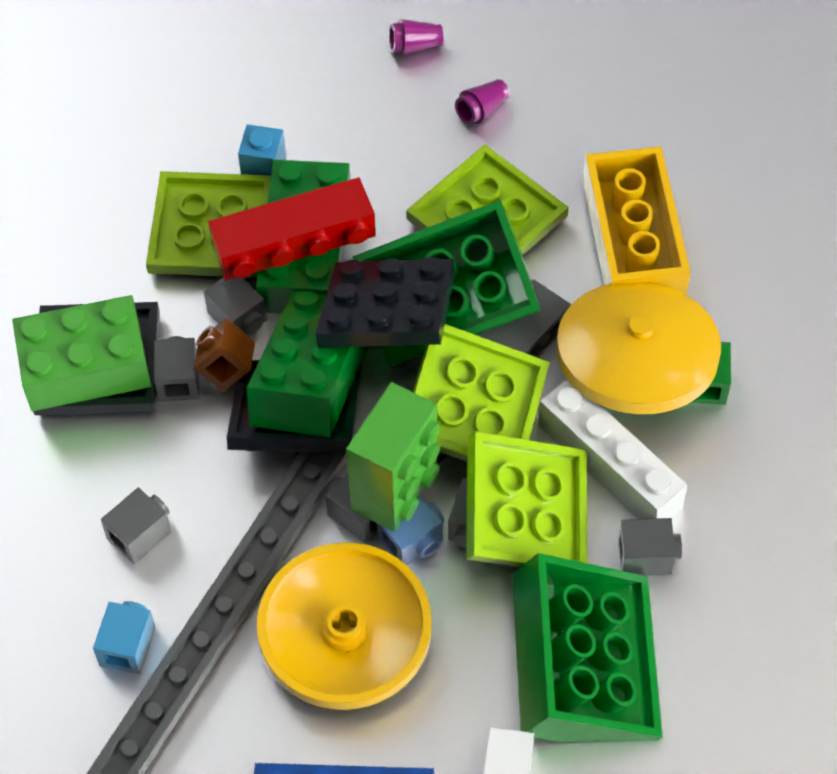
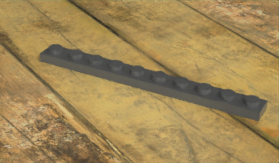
(218, 616)

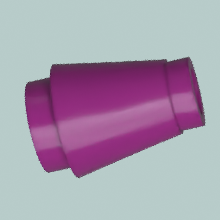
(414, 36)
(480, 101)

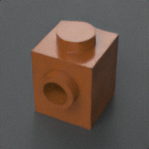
(224, 354)

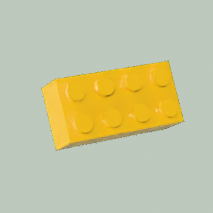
(635, 218)

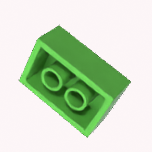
(81, 353)
(393, 457)

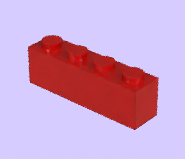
(292, 229)

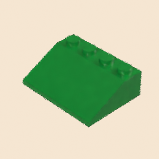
(489, 277)
(584, 652)

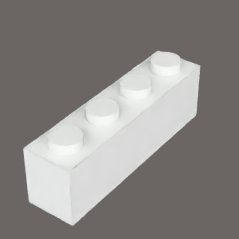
(613, 454)

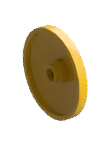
(638, 347)
(344, 626)

